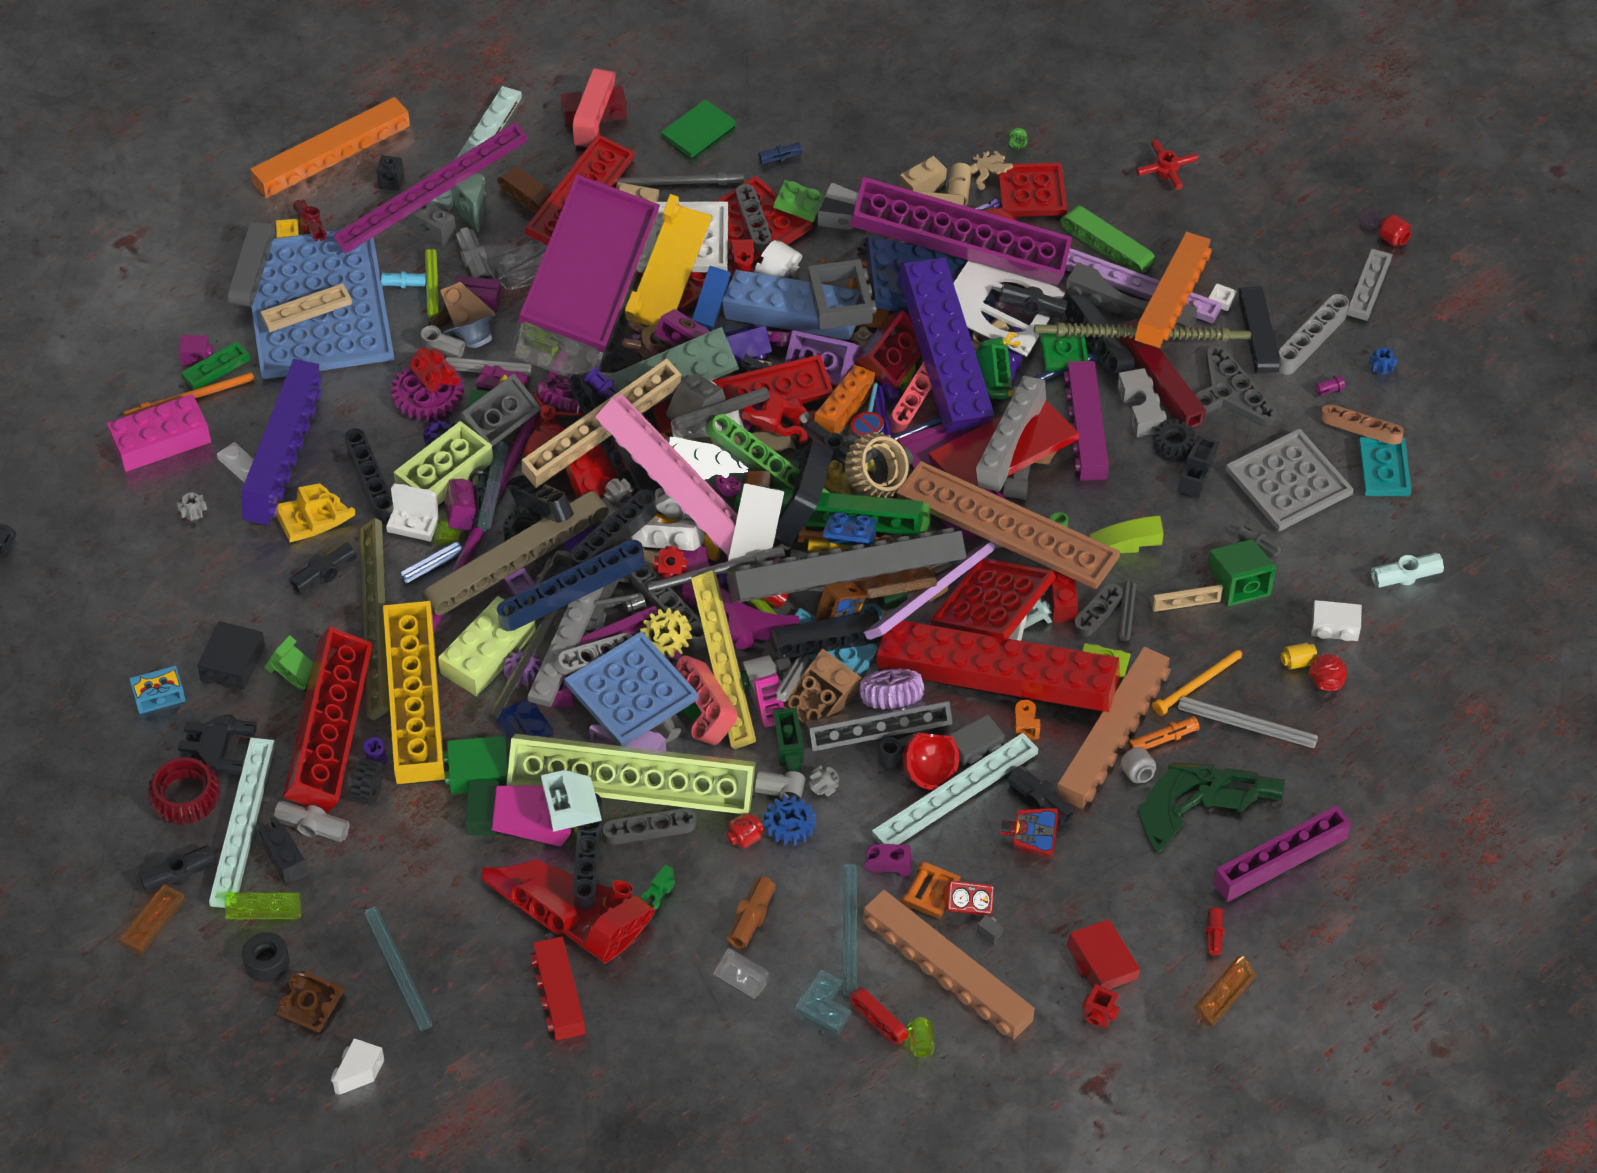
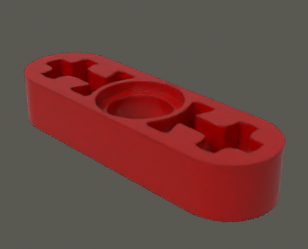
(878, 1016)

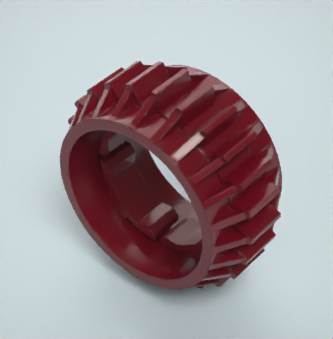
(177, 770)

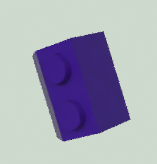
(749, 340)

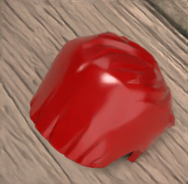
(1328, 672)

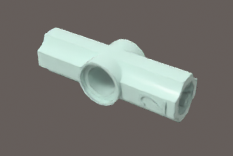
(1407, 570)

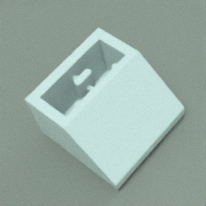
(570, 799)

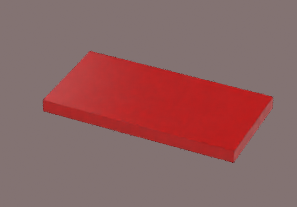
(1040, 438)

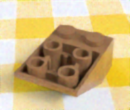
(823, 688)

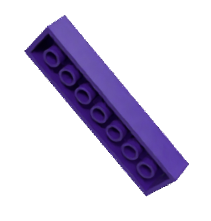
(945, 345)
(281, 442)

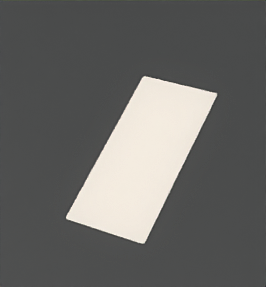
(756, 521)

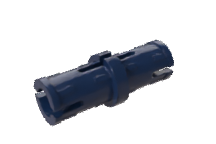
(780, 153)

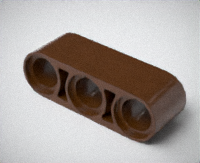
(524, 188)

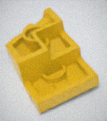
(312, 513)

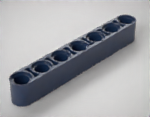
(570, 585)

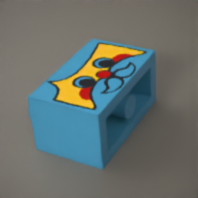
(157, 689)

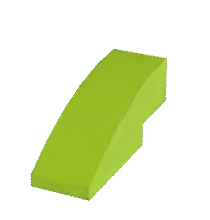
(1131, 534)

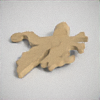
(992, 163)

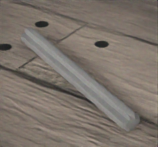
(1248, 722)

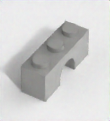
(1138, 388)

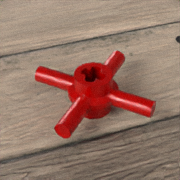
(1166, 164)

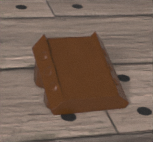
(309, 1000)

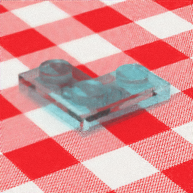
(819, 1006)

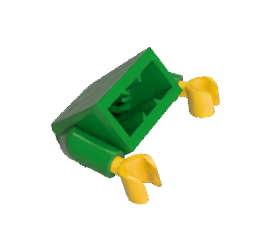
(995, 365)

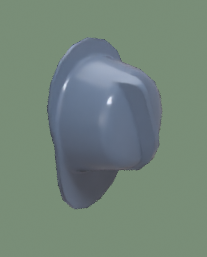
(474, 334)

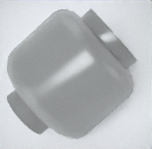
(1138, 765)

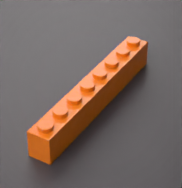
(329, 147)
(1173, 290)

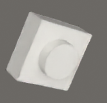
(1223, 295)

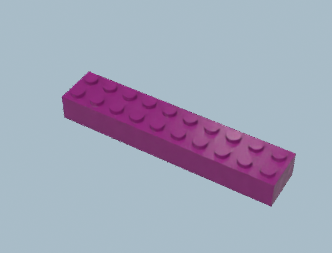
(960, 231)

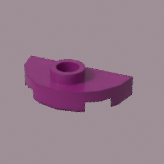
(780, 338)

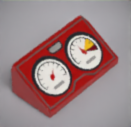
(968, 898)

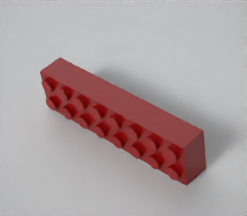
(328, 720)

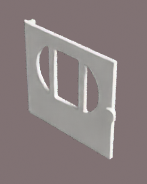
(974, 286)

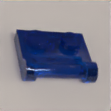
(528, 718)

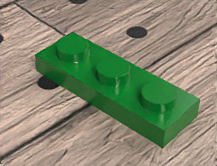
(215, 366)

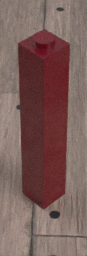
(1166, 380)

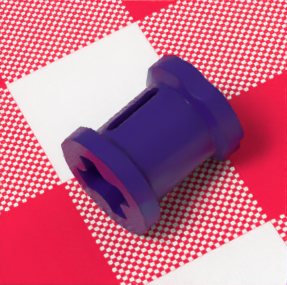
(371, 750)

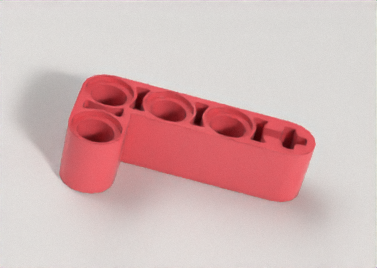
(592, 106)
(912, 395)
(716, 708)

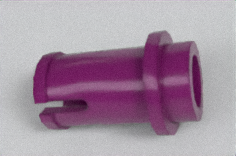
(1335, 384)

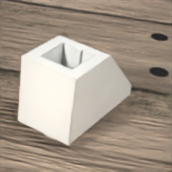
(358, 1066)

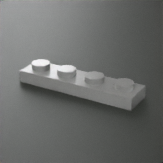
(1369, 284)

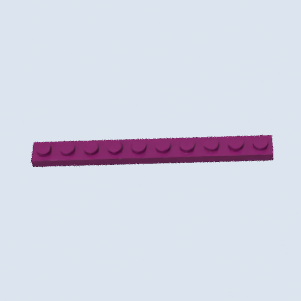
(430, 187)

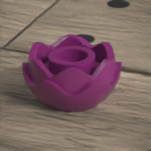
(727, 486)

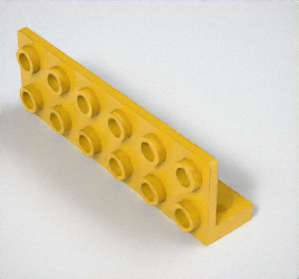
(669, 263)

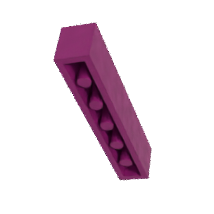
(1087, 420)
(1281, 853)

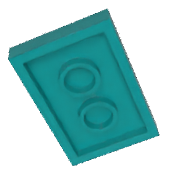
(1384, 468)

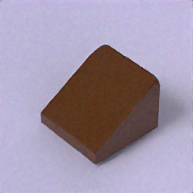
(757, 478)

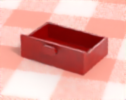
(1102, 955)

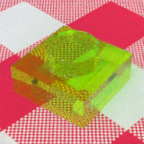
(445, 534)

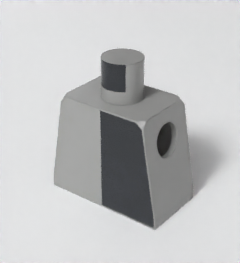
(837, 207)

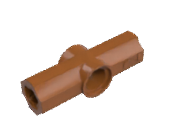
(751, 912)

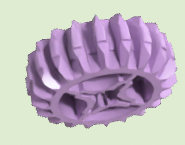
(891, 688)

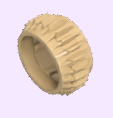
(895, 458)

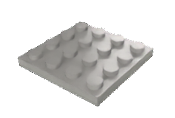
(1289, 479)

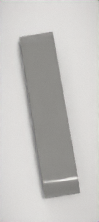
(1313, 333)

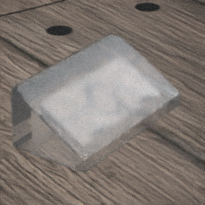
(742, 973)

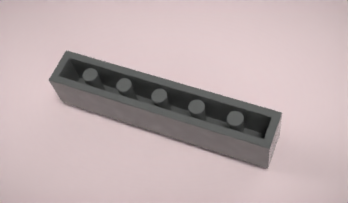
(877, 723)

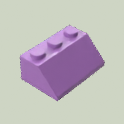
(836, 354)

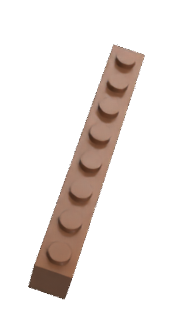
(1113, 728)
(948, 965)

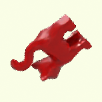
(770, 415)

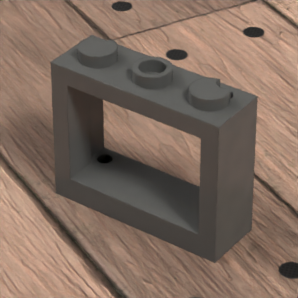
(845, 315)

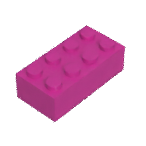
(159, 432)

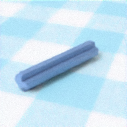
(430, 562)

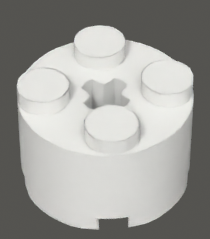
(779, 261)

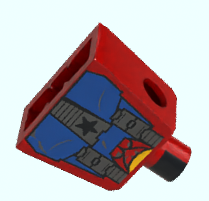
(1033, 831)

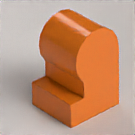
(1025, 720)

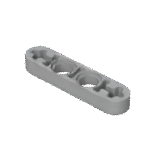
(592, 649)

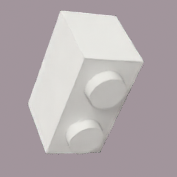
(1336, 620)

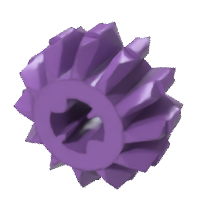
(530, 672)

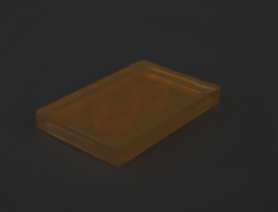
(897, 582)

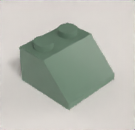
(470, 199)

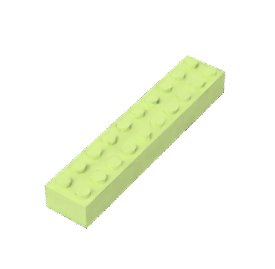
(637, 773)

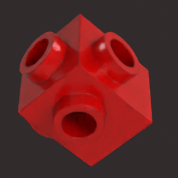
(666, 570)
(1101, 1006)

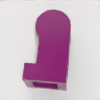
(889, 859)

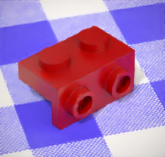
(433, 369)

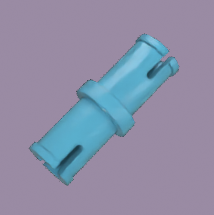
(403, 279)

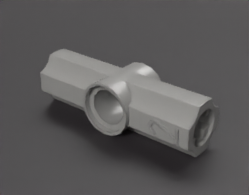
(473, 254)
(312, 821)

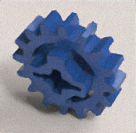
(789, 820)

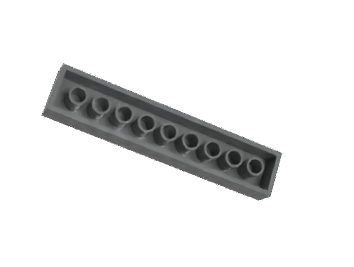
(838, 566)

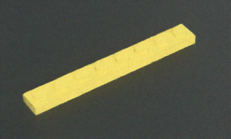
(723, 654)

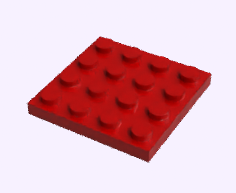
(993, 598)

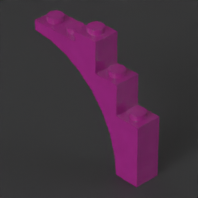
(743, 621)

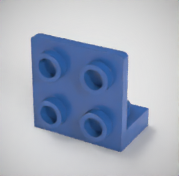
(850, 529)

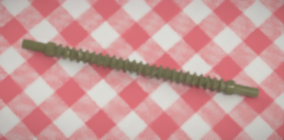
(1061, 329)

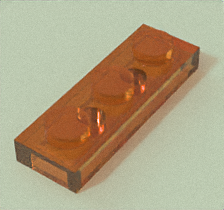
(152, 919)
(1225, 991)

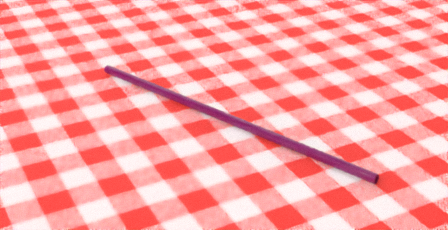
(510, 463)

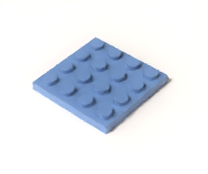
(631, 689)

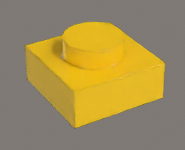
(287, 228)

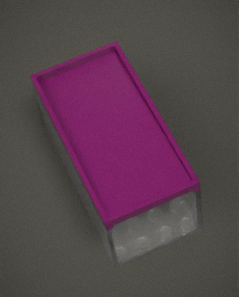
(584, 278)

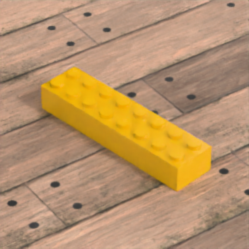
(413, 692)

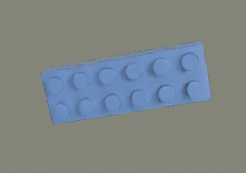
(784, 303)

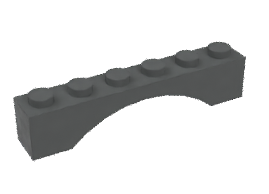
(1089, 282)

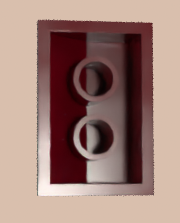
(891, 350)

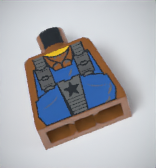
(841, 601)

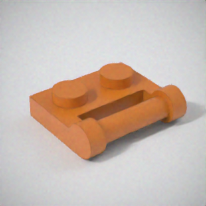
(932, 901)

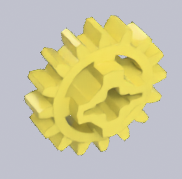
(665, 630)

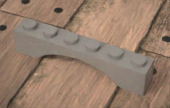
(996, 460)

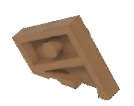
(464, 305)

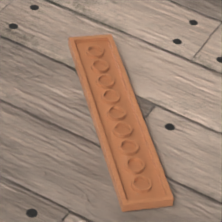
(1010, 525)

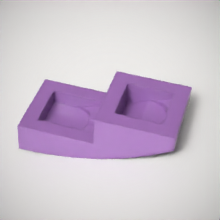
(518, 582)

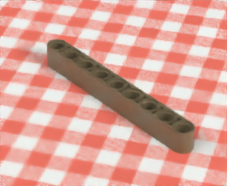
(513, 555)

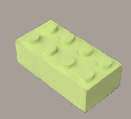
(448, 457)
(482, 649)

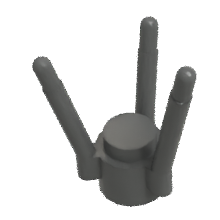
(632, 603)

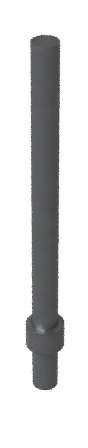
(720, 178)
(758, 557)

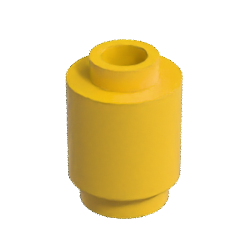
(1298, 655)

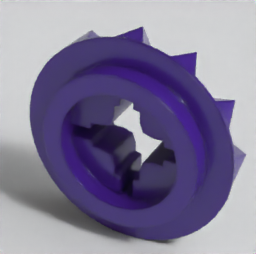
(431, 432)

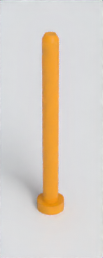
(1161, 706)

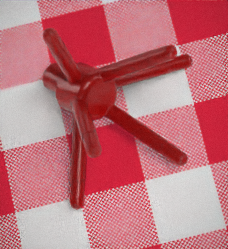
(550, 413)

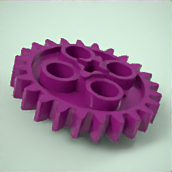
(558, 393)
(413, 396)

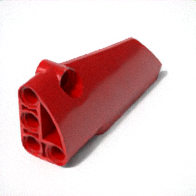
(549, 899)

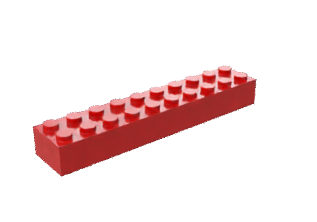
(1001, 665)

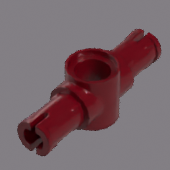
(309, 220)

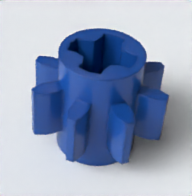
(1383, 361)

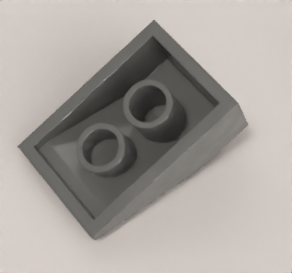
(500, 411)

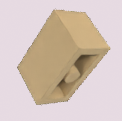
(924, 177)

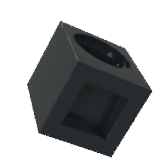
(390, 173)

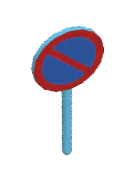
(867, 421)

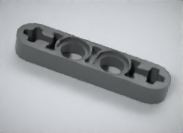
(753, 217)
(650, 830)

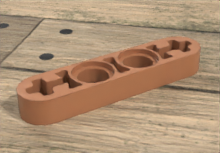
(1362, 424)

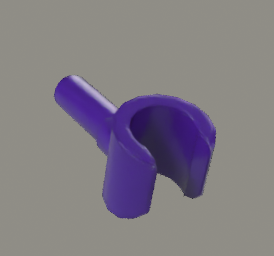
(722, 579)

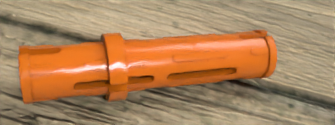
(1188, 725)

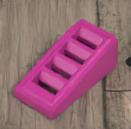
(766, 714)

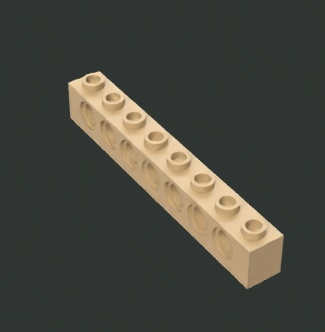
(587, 431)

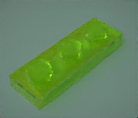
(262, 905)

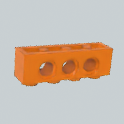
(845, 400)

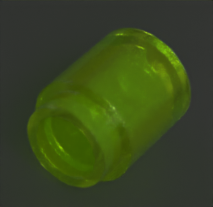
(921, 1037)

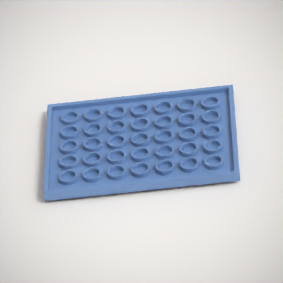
(335, 339)

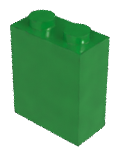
(475, 761)

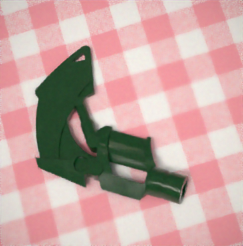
(1162, 816)

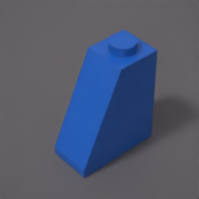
(711, 297)

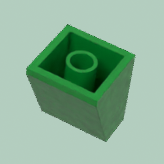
(1242, 571)

